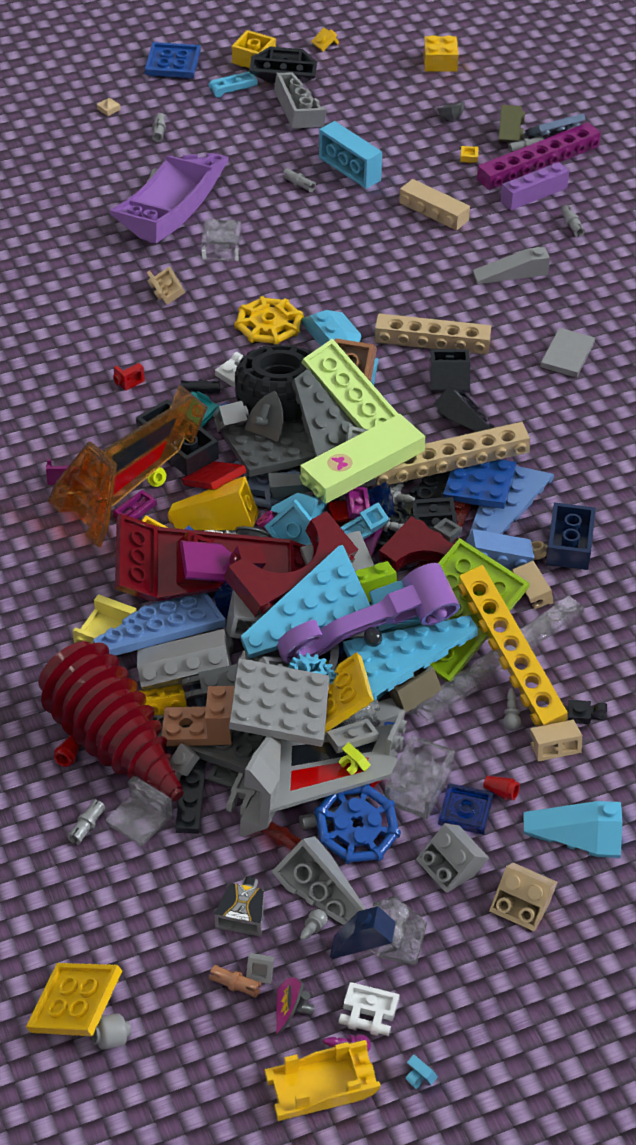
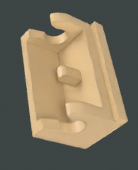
(538, 586)
(556, 740)

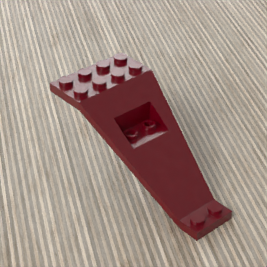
(152, 563)

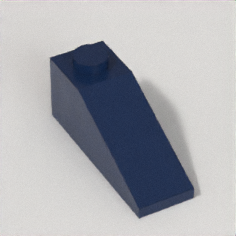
(363, 932)

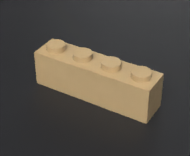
(434, 204)

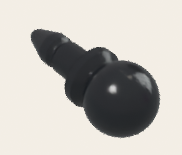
(372, 637)

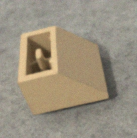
(523, 896)

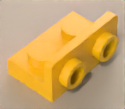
(165, 697)

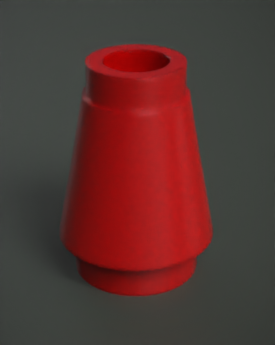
(66, 752)
(503, 787)

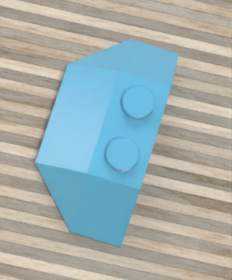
(330, 325)

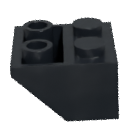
(449, 369)

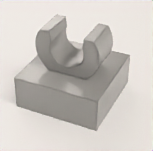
(260, 968)

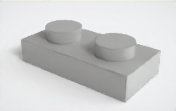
(355, 733)

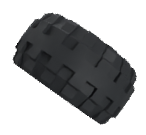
(269, 371)

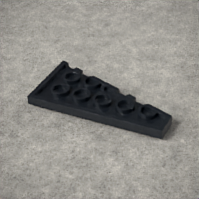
(430, 487)

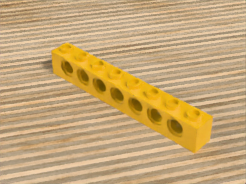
(479, 580)

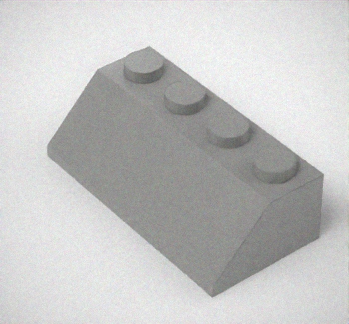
(180, 659)

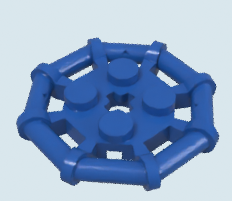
(360, 836)

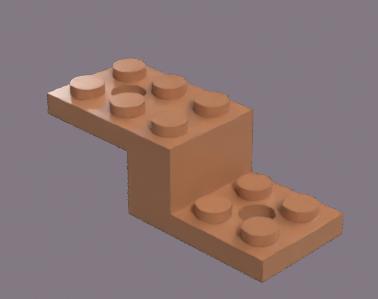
(207, 724)

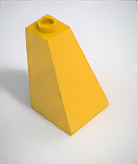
(217, 509)

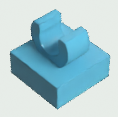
(419, 1072)

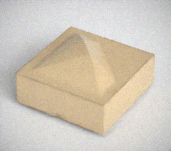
(108, 106)

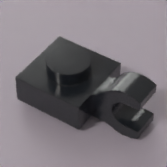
(583, 712)

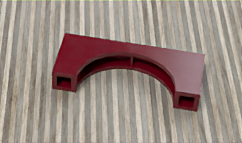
(414, 544)
(263, 588)

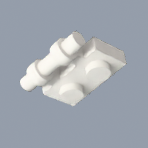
(371, 1002)

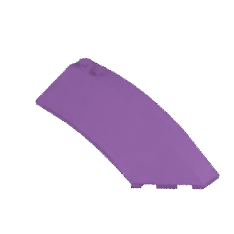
(170, 195)

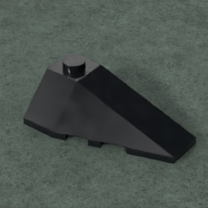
(461, 409)

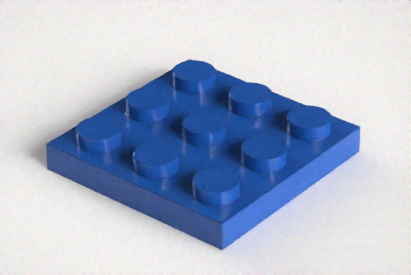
(172, 60)
(482, 483)

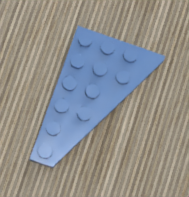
(163, 623)

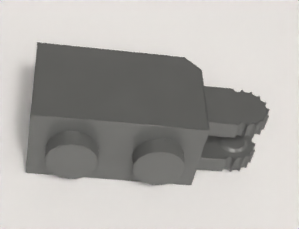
(215, 677)

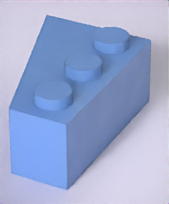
(504, 549)

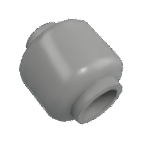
(111, 1032)

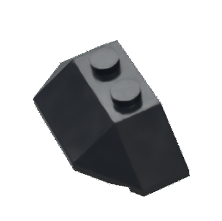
(283, 60)

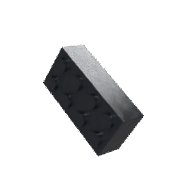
(191, 455)

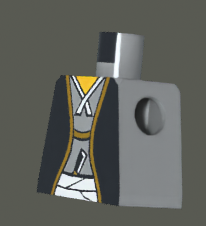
(241, 908)

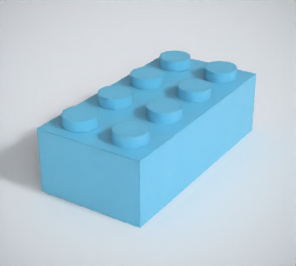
(350, 154)

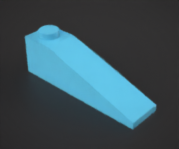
(584, 826)

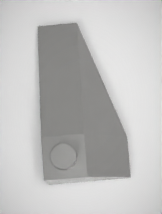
(524, 264)

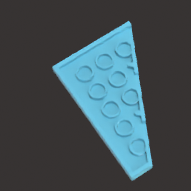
(322, 596)
(409, 650)

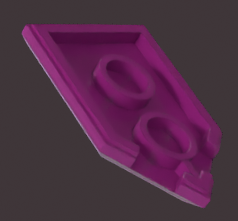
(204, 560)

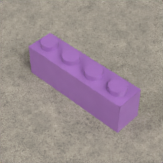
(534, 186)

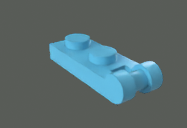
(232, 83)

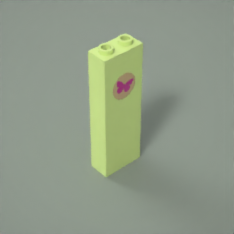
(362, 458)

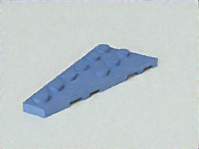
(524, 488)

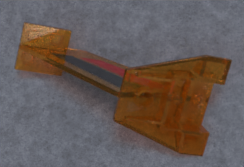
(105, 476)

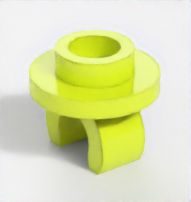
(157, 478)

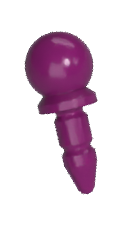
(332, 1041)

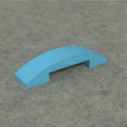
(368, 523)

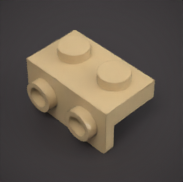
(166, 285)

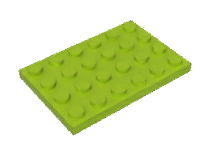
(511, 587)

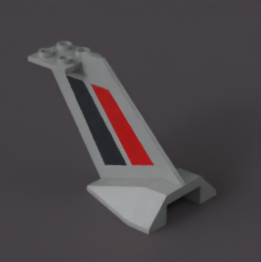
(296, 772)

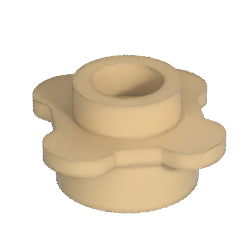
(539, 549)

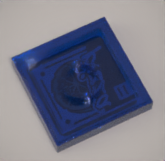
(466, 808)

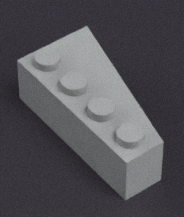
(298, 103)

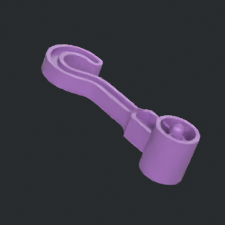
(424, 595)

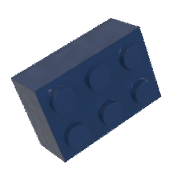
(571, 536)

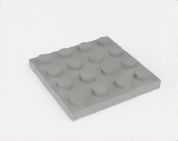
(279, 702)

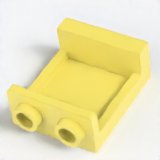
(106, 614)

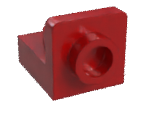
(129, 377)

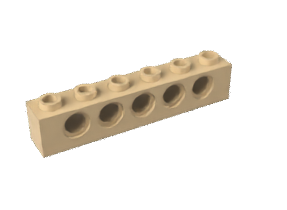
(432, 333)

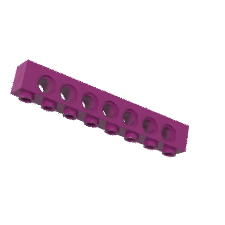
(538, 155)

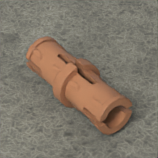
(235, 981)

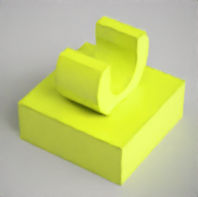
(355, 758)

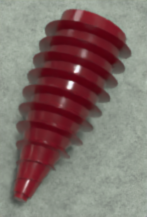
(107, 714)

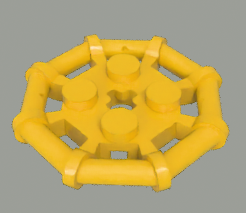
(278, 320)

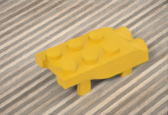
(322, 1080)

